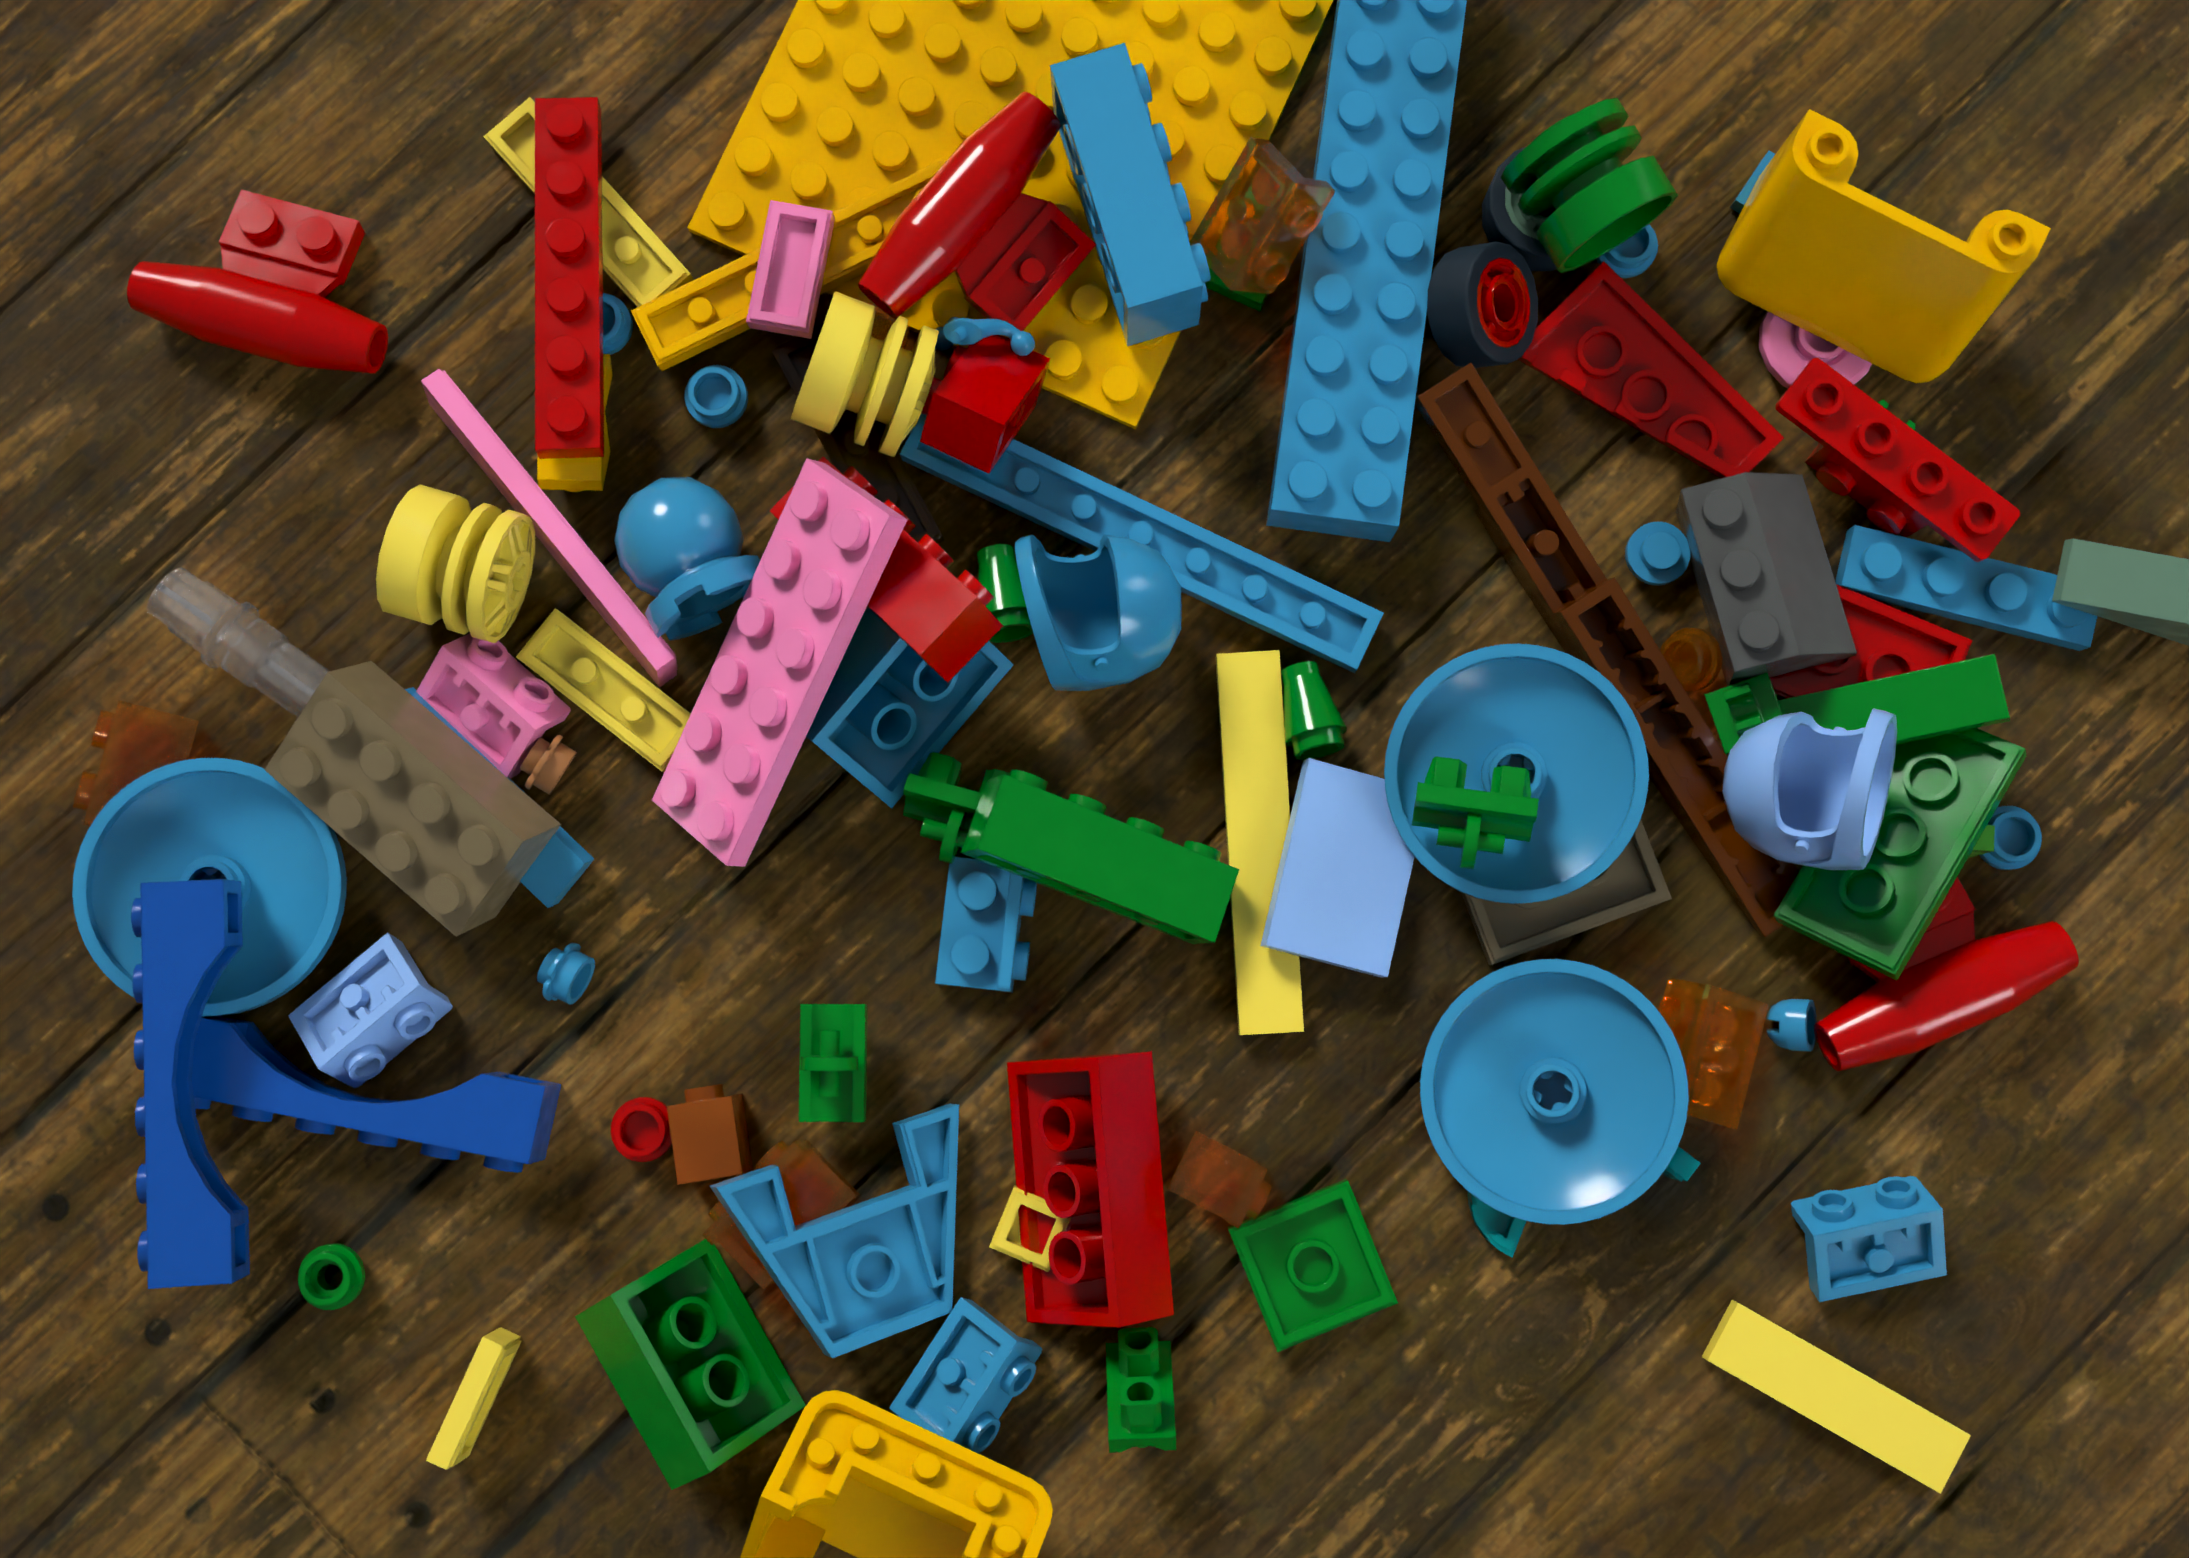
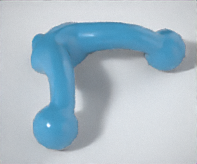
(970, 331)

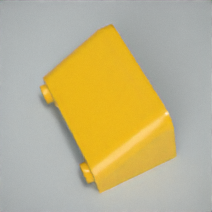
(1864, 267)
(891, 1492)

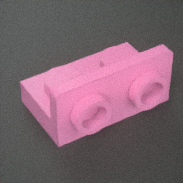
(491, 700)

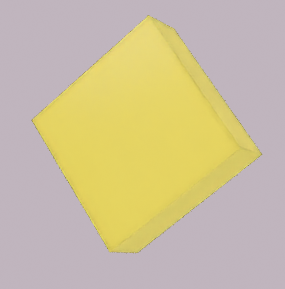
(1007, 1235)

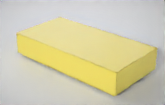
(474, 1398)

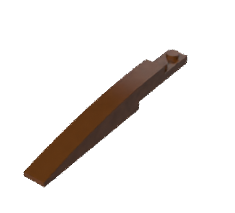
(1601, 629)

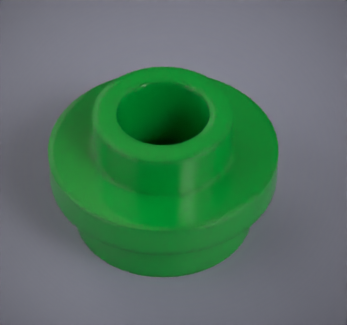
(313, 1282)

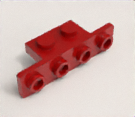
(1891, 466)

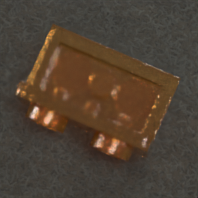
(811, 1190)

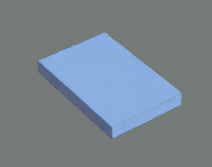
(1339, 873)

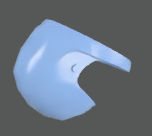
(1811, 789)

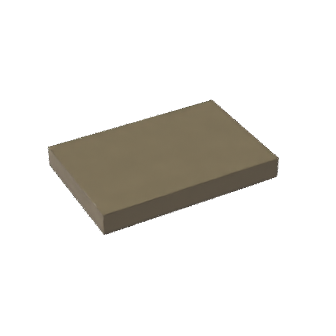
(1622, 889)

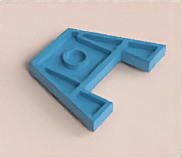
(869, 1264)

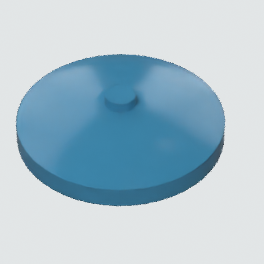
(1537, 714)
(210, 825)
(1554, 1091)

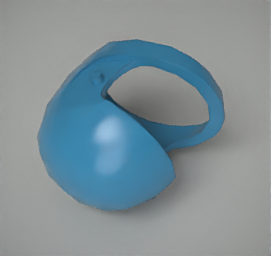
(1100, 614)

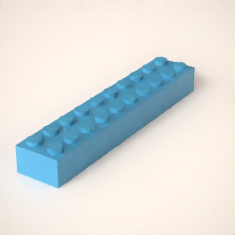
(1367, 268)

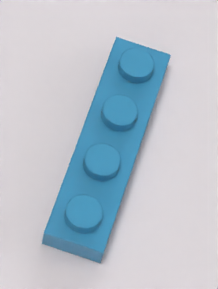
(1959, 588)

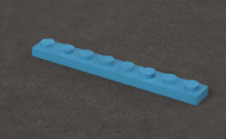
(1202, 561)

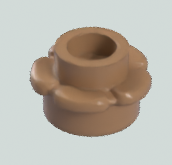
(547, 763)

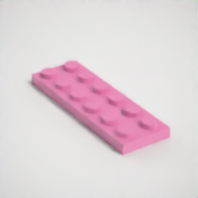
(778, 661)

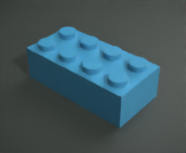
(1128, 193)

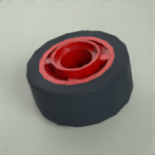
(1482, 305)

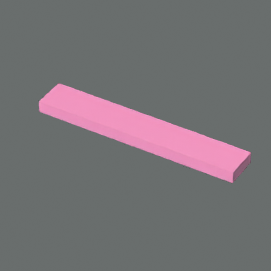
(550, 527)

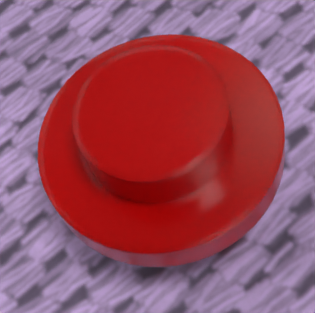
(641, 1129)

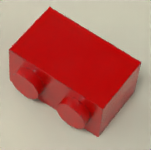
(982, 401)

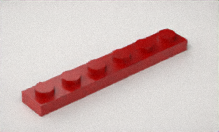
(568, 279)

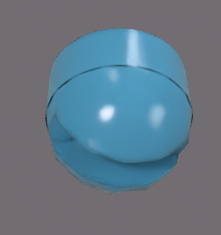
(1795, 1024)

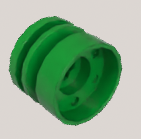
(1582, 176)

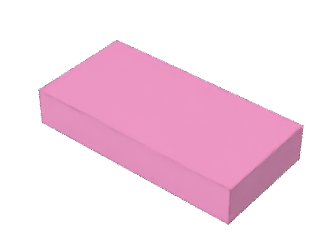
(790, 269)

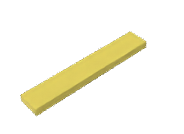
(1255, 833)

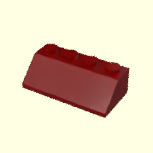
(1093, 1153)

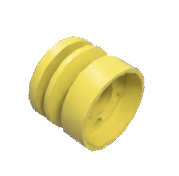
(866, 375)
(455, 563)

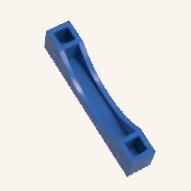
(489, 1115)
(193, 1216)

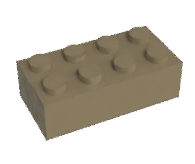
(411, 796)

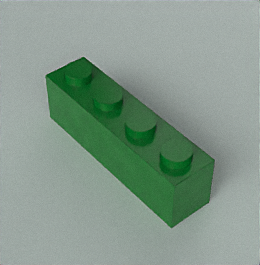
(1099, 858)

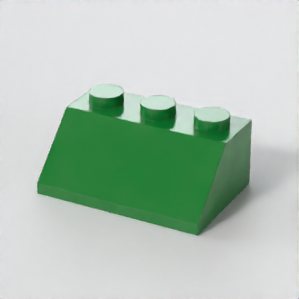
(690, 1363)

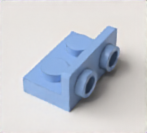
(368, 1013)

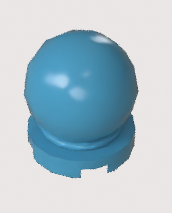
(684, 551)

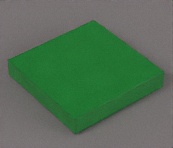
(1312, 1265)

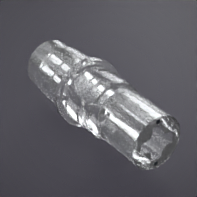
(235, 639)

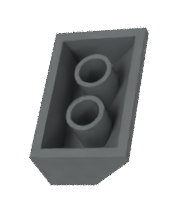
(1763, 575)

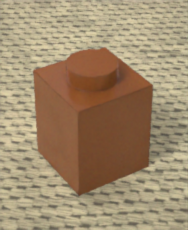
(709, 1135)

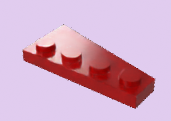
(1643, 372)

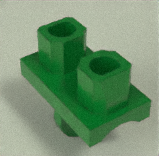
(942, 804)
(1475, 817)
(833, 1063)
(1140, 1391)

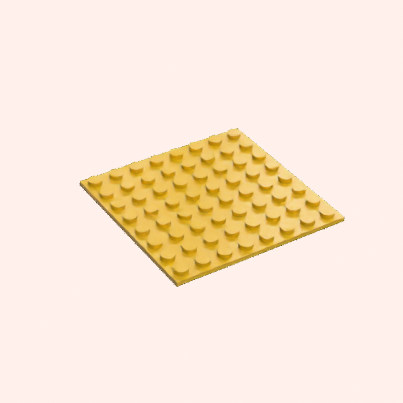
(899, 84)

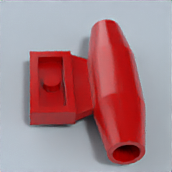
(977, 222)
(271, 289)
(1945, 986)

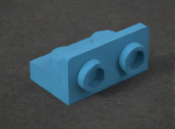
(983, 927)
(1871, 1237)
(967, 1377)

